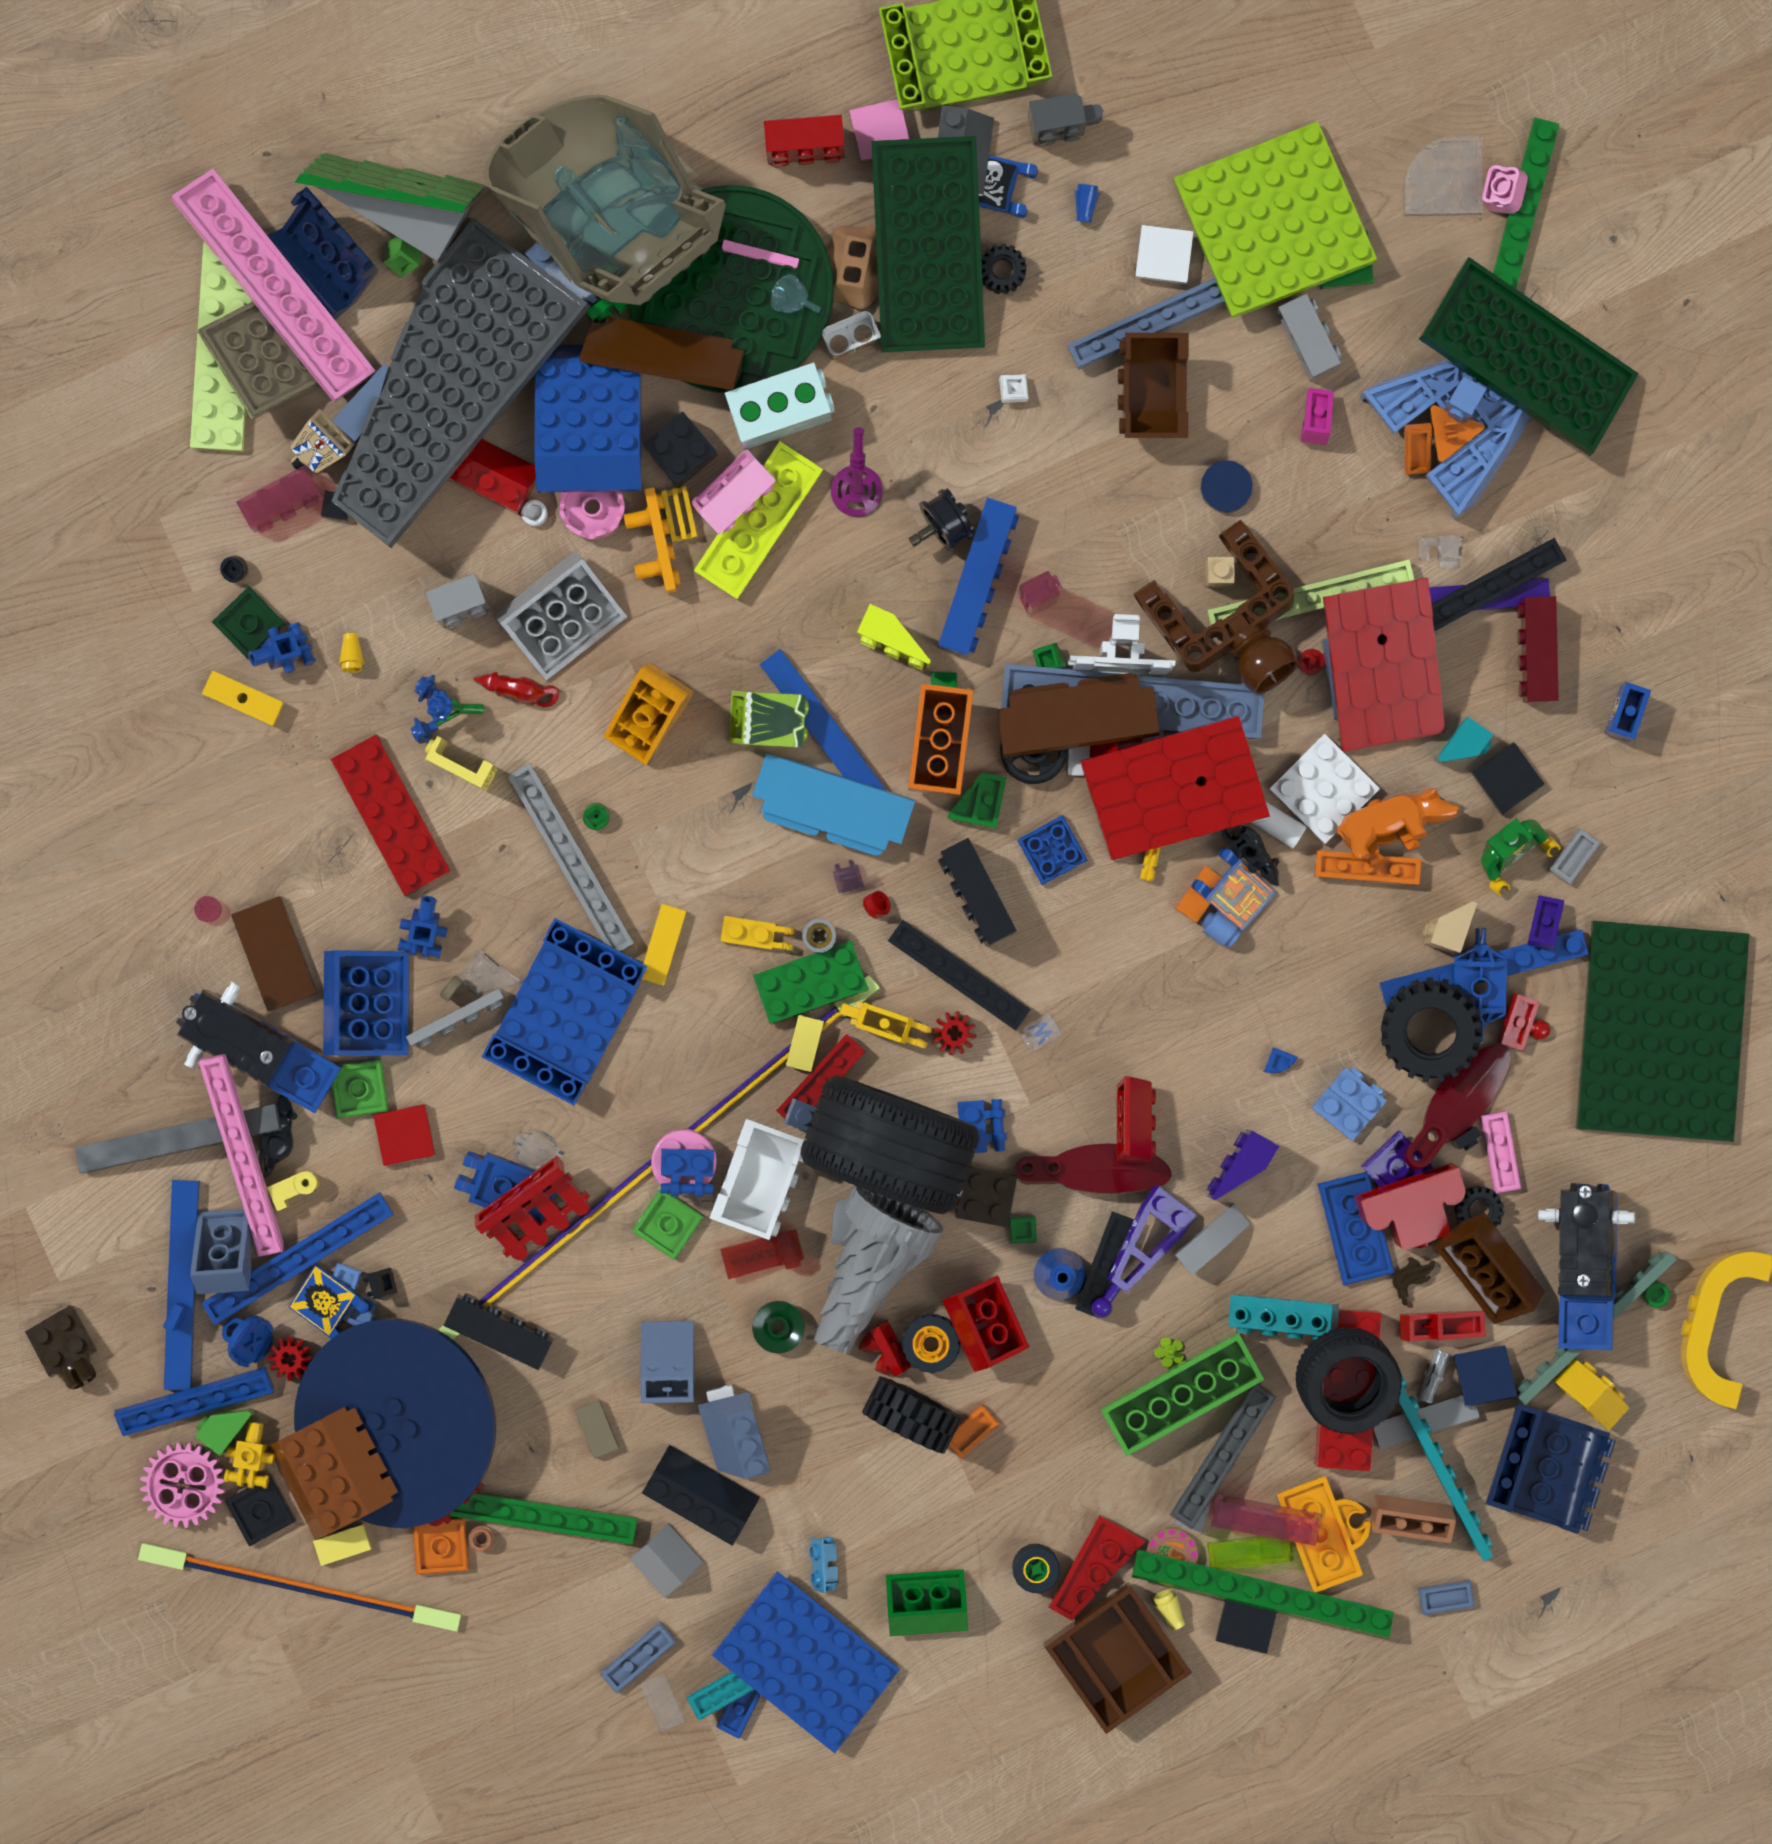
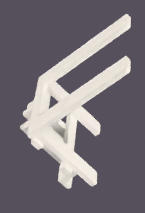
(1125, 633)

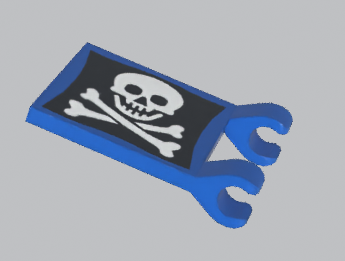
(1000, 185)

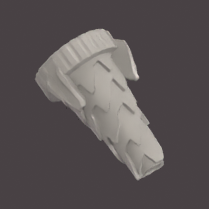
(880, 1246)

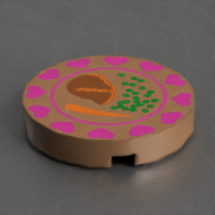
(1173, 1544)

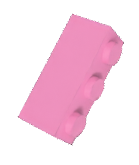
(733, 492)

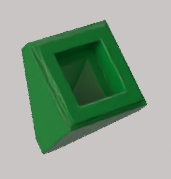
(1050, 657)
(946, 679)

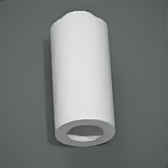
(1281, 826)

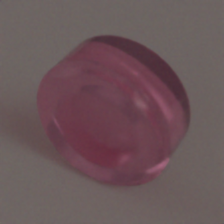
(208, 909)

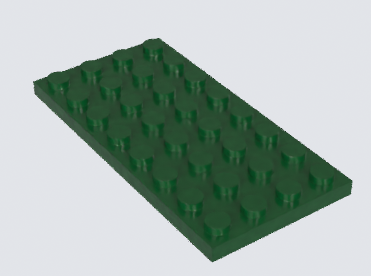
(928, 243)
(1528, 356)

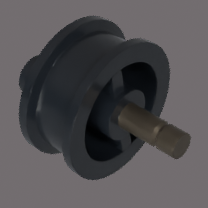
(944, 520)

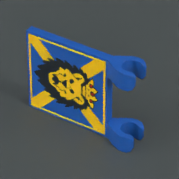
(326, 1300)

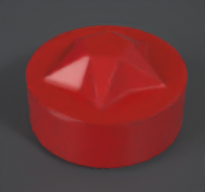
(1311, 662)

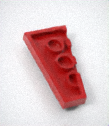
(1098, 1559)

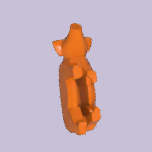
(1392, 820)

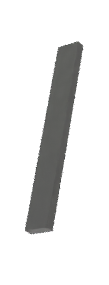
(169, 1140)

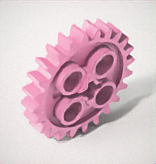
(180, 1508)

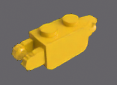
(884, 1022)

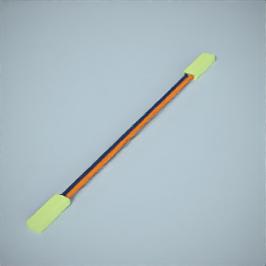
(177, 1559)

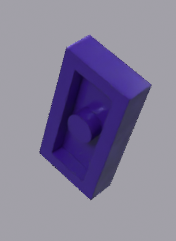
(1546, 922)

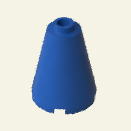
(1057, 1262)

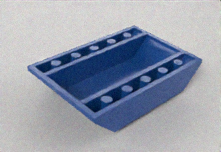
(587, 426)

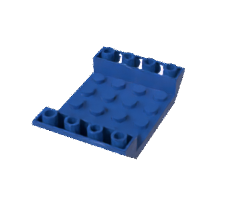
(565, 1012)

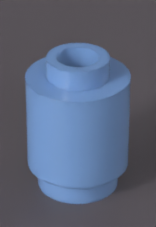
(1221, 929)

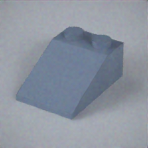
(221, 1252)

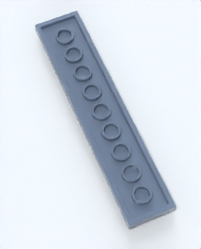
(1178, 701)

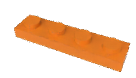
(1345, 866)

